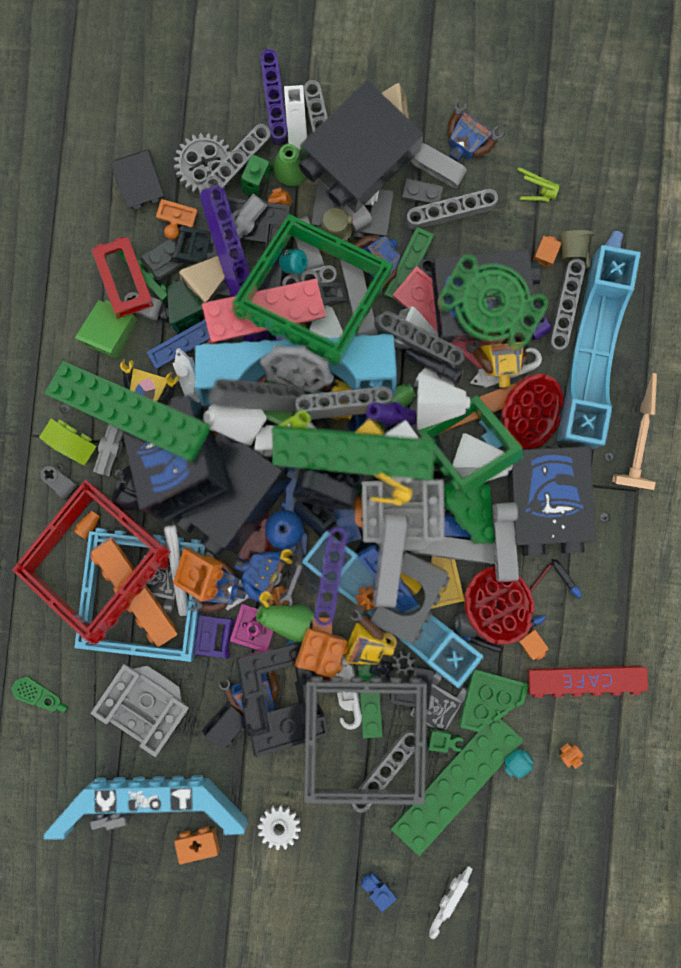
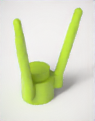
(549, 189)
(300, 420)

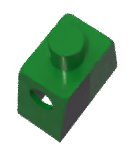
(257, 174)

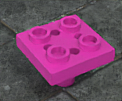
(242, 634)

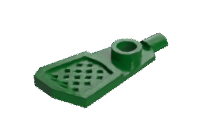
(39, 698)

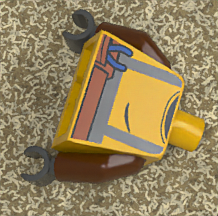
(499, 360)
(366, 641)

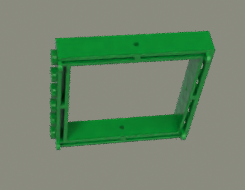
(294, 333)

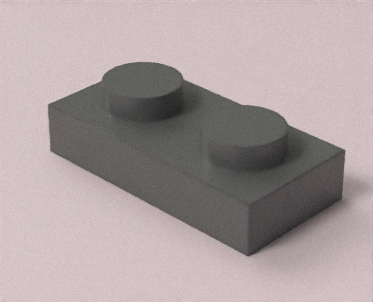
(421, 192)

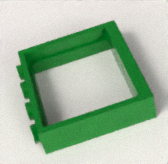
(511, 456)

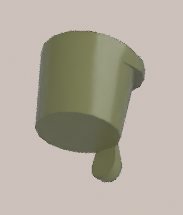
(337, 223)
(576, 245)

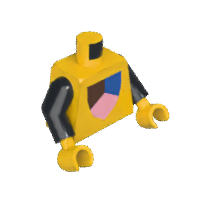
(148, 384)

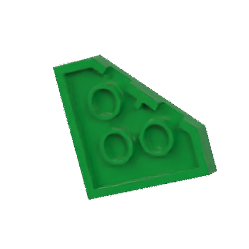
(472, 511)
(489, 699)

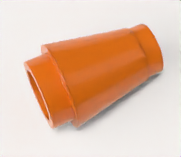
(87, 524)

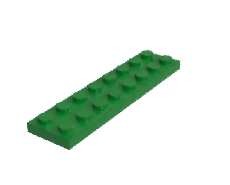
(353, 452)
(456, 785)

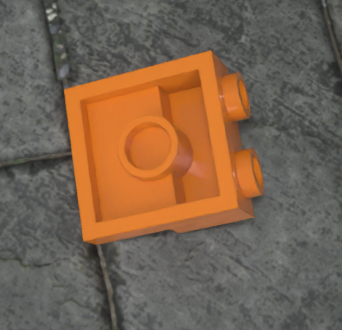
(198, 575)
(322, 652)

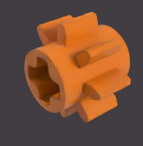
(280, 197)
(276, 592)
(366, 598)
(571, 756)

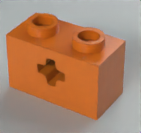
(190, 852)

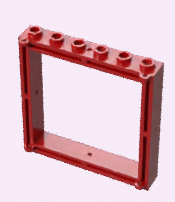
(131, 587)

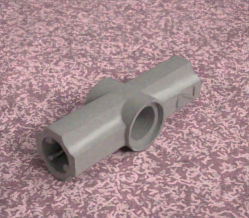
(245, 218)
(109, 450)

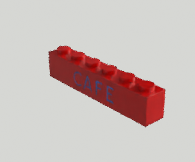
(587, 680)

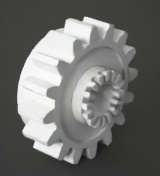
(274, 836)

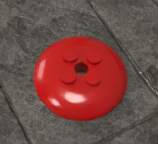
(533, 410)
(514, 610)

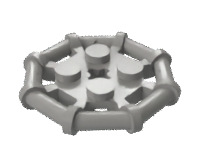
(298, 369)

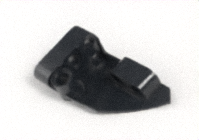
(327, 490)

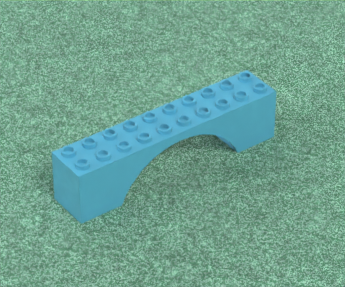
(365, 364)
(587, 393)
(437, 643)

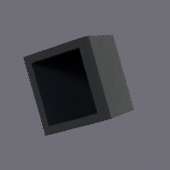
(138, 179)

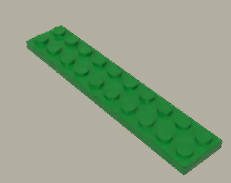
(128, 411)

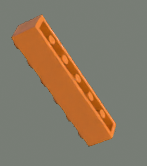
(145, 606)

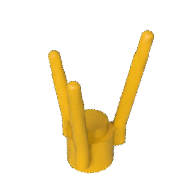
(400, 493)

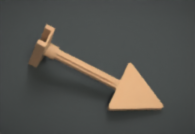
(648, 407)

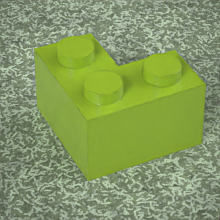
(66, 441)

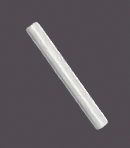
(174, 557)

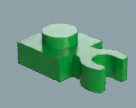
(441, 740)

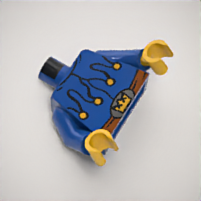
(262, 573)

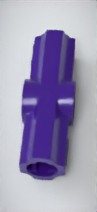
(391, 413)

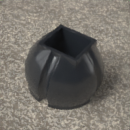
(124, 492)

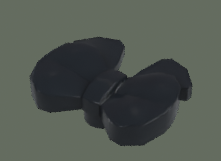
(381, 669)

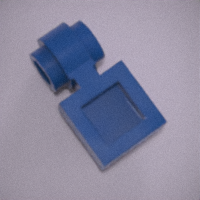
(381, 894)

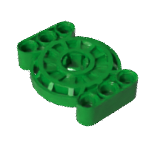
(506, 288)

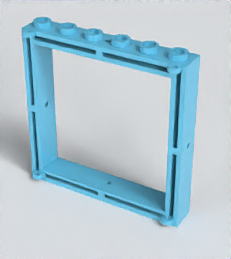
(88, 597)

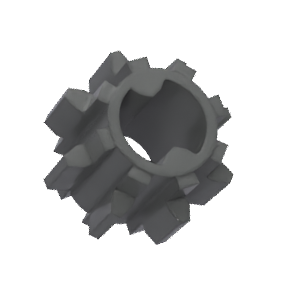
(397, 663)

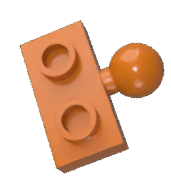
(176, 215)

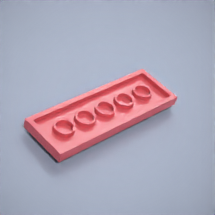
(418, 292)
(295, 302)

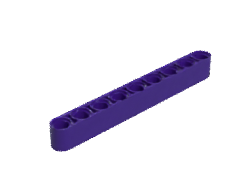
(226, 245)

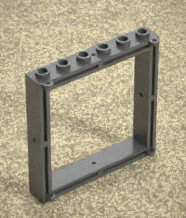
(367, 796)

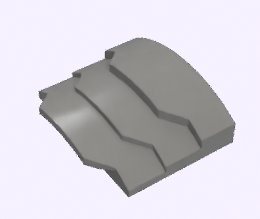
(422, 512)
(142, 706)

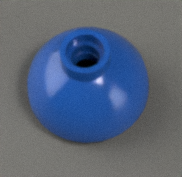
(294, 529)

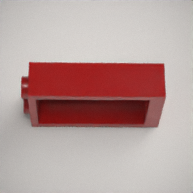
(132, 306)

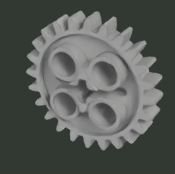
(198, 148)

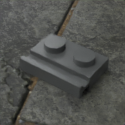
(159, 260)

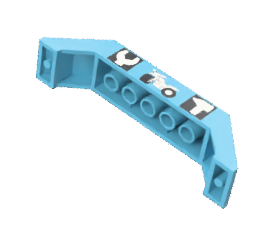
(151, 796)

